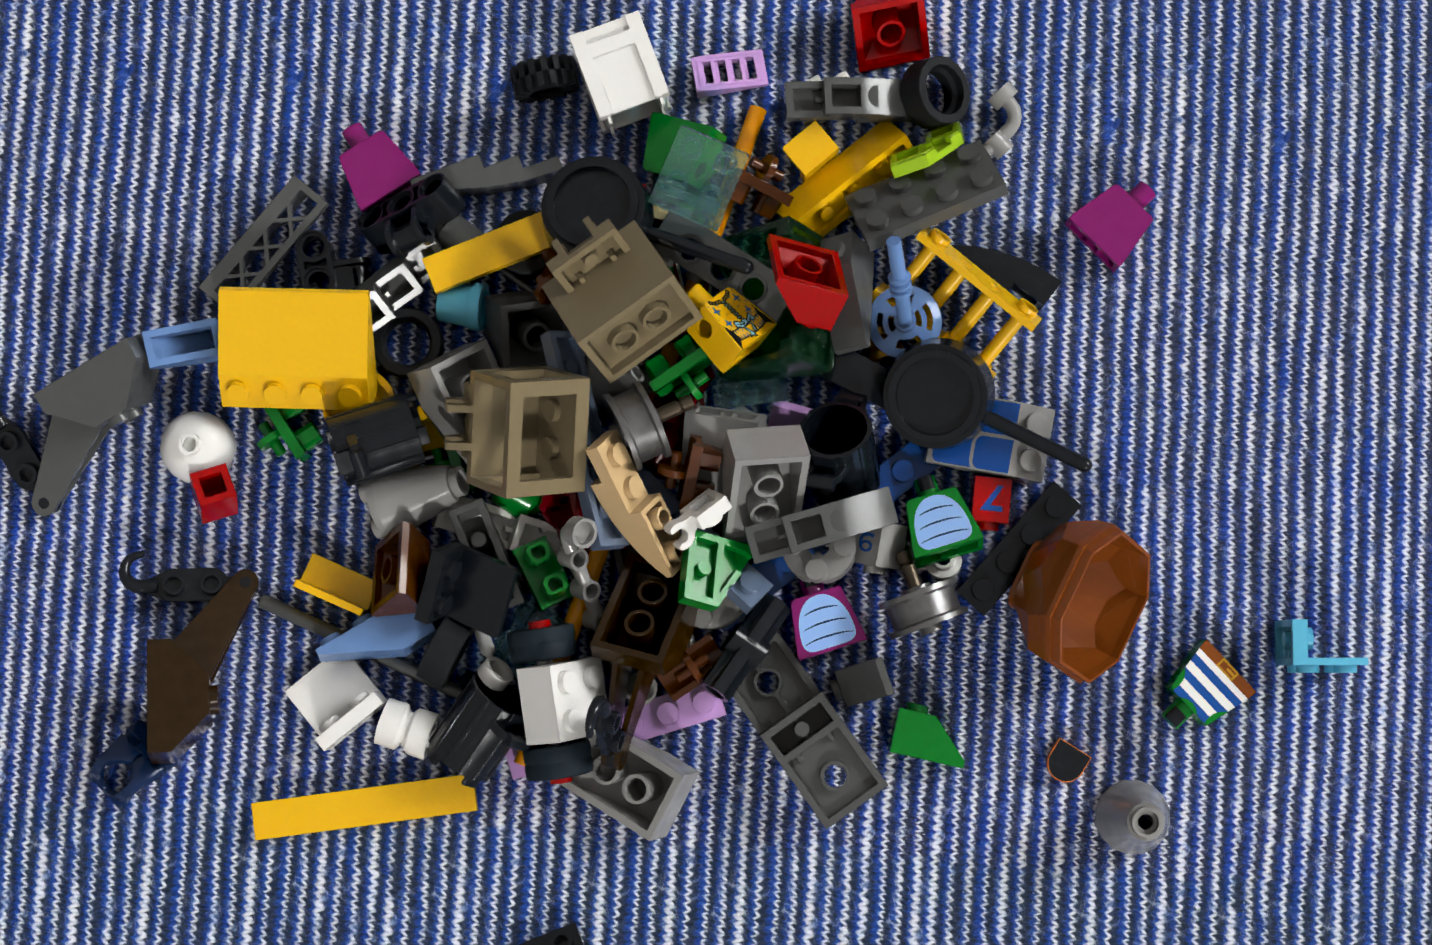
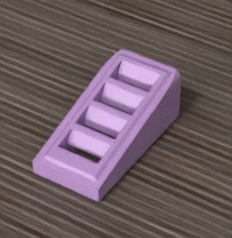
(714, 60)

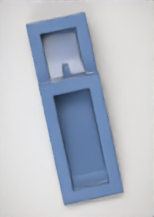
(182, 344)

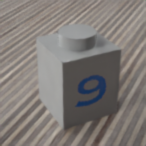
(878, 548)

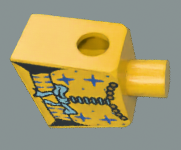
(729, 326)

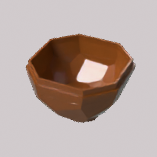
(1081, 596)

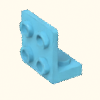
(1292, 644)

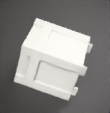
(620, 72)

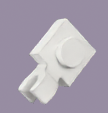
(700, 513)

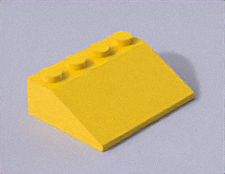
(295, 348)

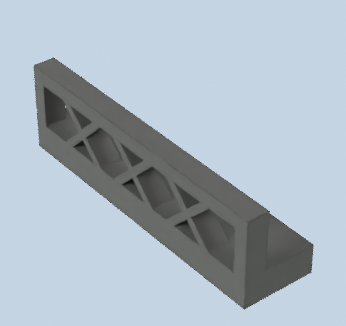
(258, 235)

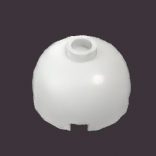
(196, 443)

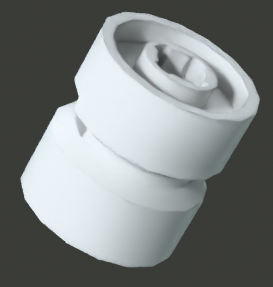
(406, 728)

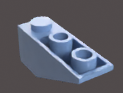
(376, 638)

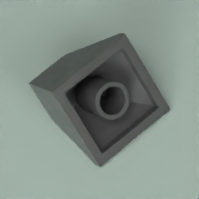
(515, 328)

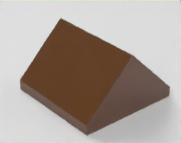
(399, 571)

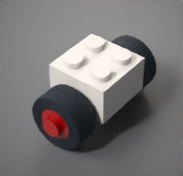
(554, 700)

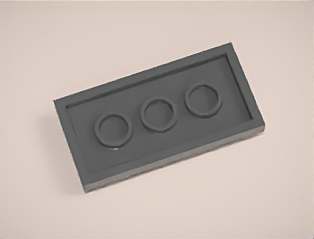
(926, 196)

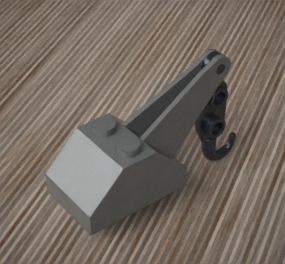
(83, 410)

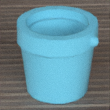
(463, 306)

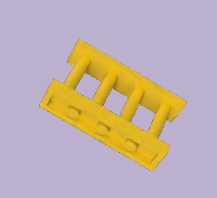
(1021, 311)

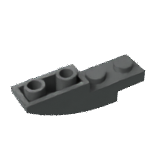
(845, 99)
(821, 525)

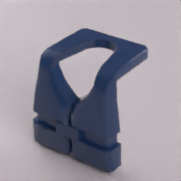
(128, 750)

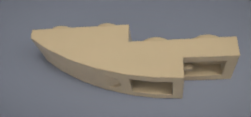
(630, 507)

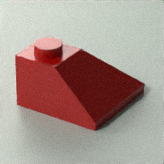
(889, 32)
(808, 281)

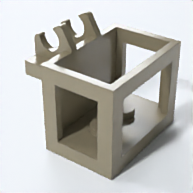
(618, 297)
(523, 430)

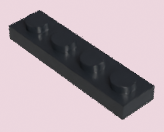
(1003, 563)

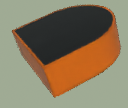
(1066, 761)

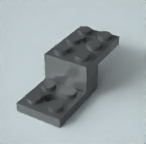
(807, 736)

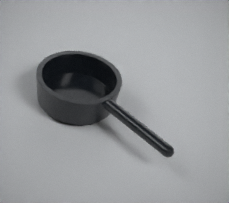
(610, 190)
(945, 395)

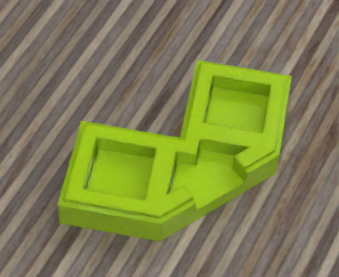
(936, 146)

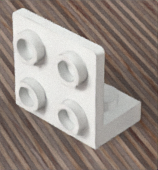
(336, 700)

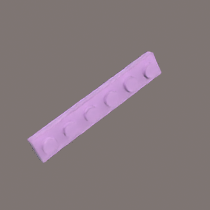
(659, 718)

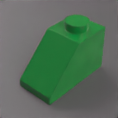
(922, 737)

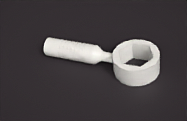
(492, 671)

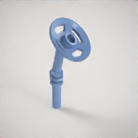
(903, 312)

